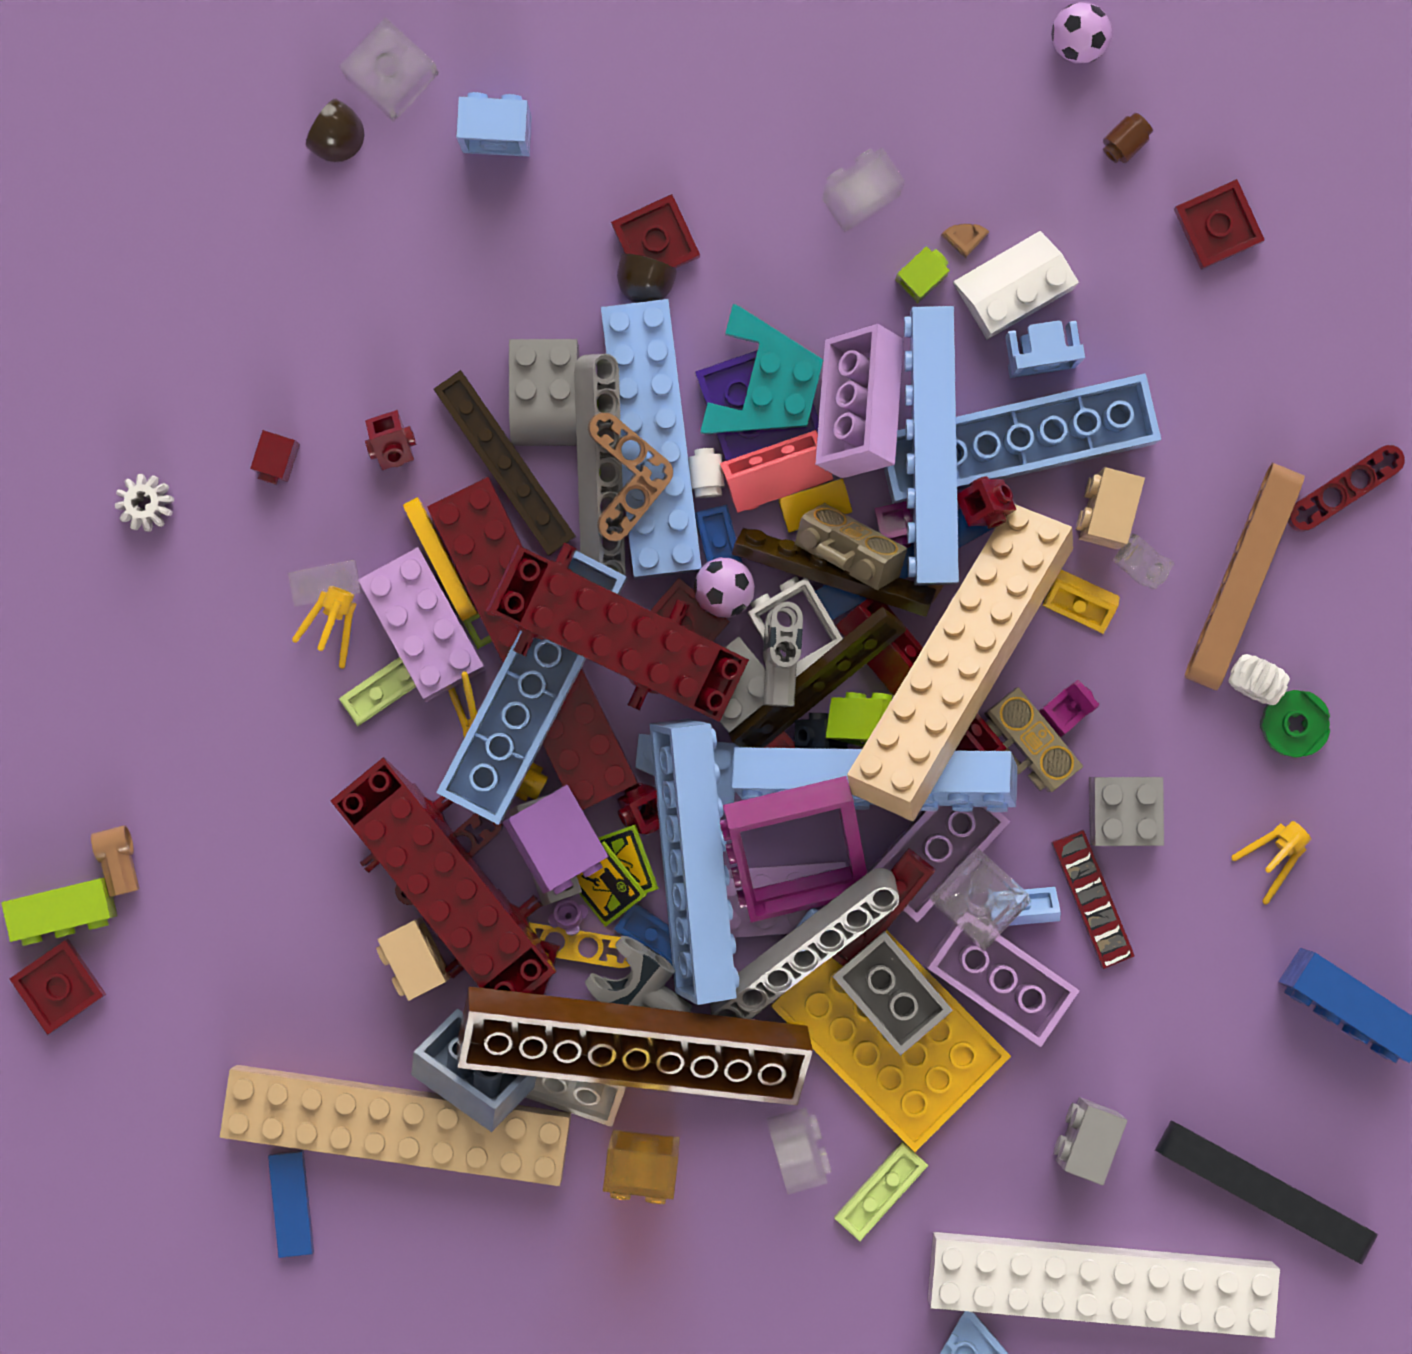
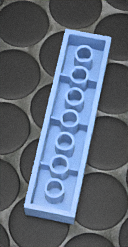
(650, 405)
(1043, 433)
(517, 715)
(965, 783)
(694, 860)

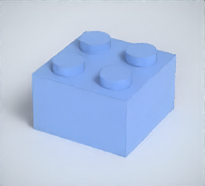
(494, 125)

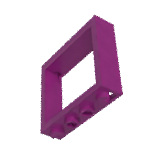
(781, 807)

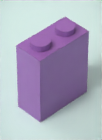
(556, 841)

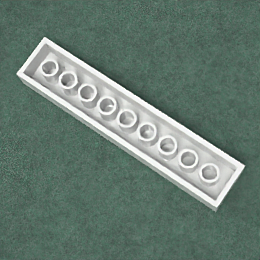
(1103, 1284)

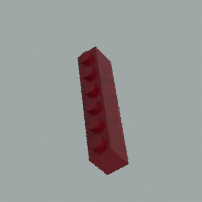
(896, 661)

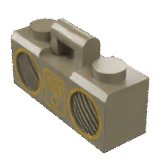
(851, 546)
(1026, 728)

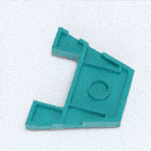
(780, 382)

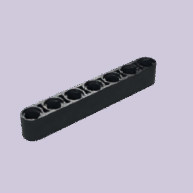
(1266, 1192)

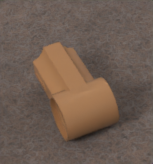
(114, 852)

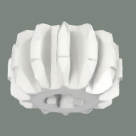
(152, 510)
(1259, 679)

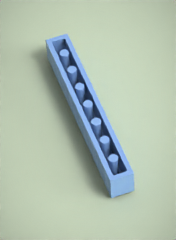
(933, 445)

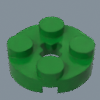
(1315, 724)

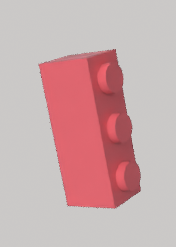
(774, 472)

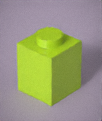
(923, 273)

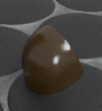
(336, 133)
(644, 278)

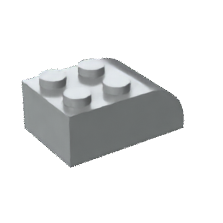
(542, 392)
(892, 993)

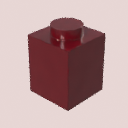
(274, 457)

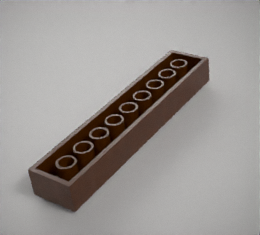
(633, 1046)

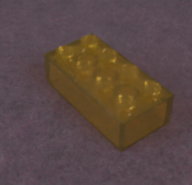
(641, 1166)

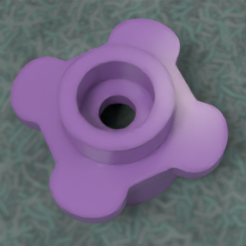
(564, 907)

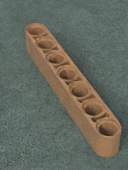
(1244, 576)

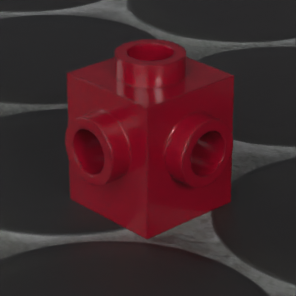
(389, 440)
(986, 502)
(629, 814)

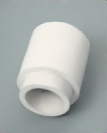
(706, 473)

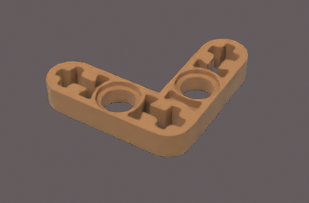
(639, 480)

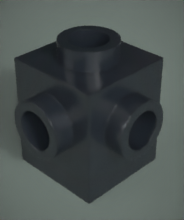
(812, 733)

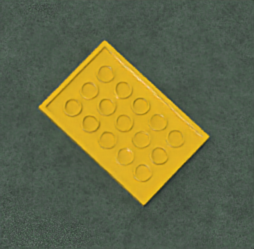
(906, 1091)

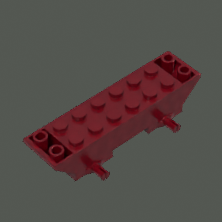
(648, 649)
(443, 881)

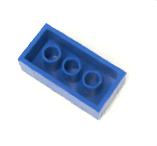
(1347, 1000)

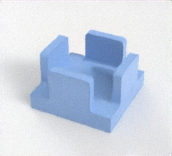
(1044, 349)

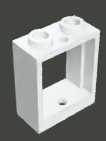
(790, 589)

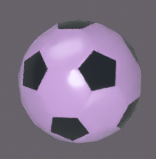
(1081, 32)
(724, 587)

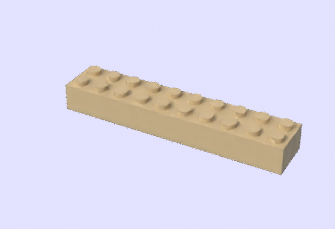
(960, 663)
(391, 1125)

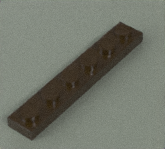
(504, 463)
(788, 557)
(821, 679)

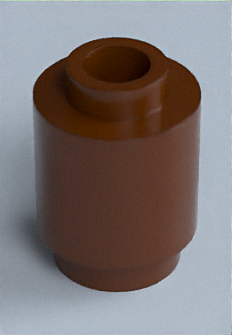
(1127, 138)

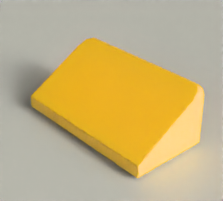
(798, 504)
(1081, 601)

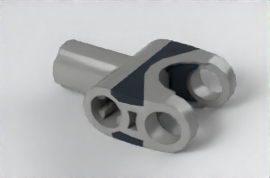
(781, 672)
(645, 982)

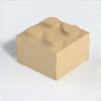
(1110, 508)
(413, 959)

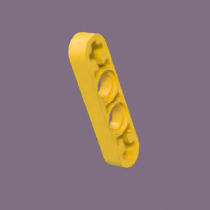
(440, 559)
(571, 947)

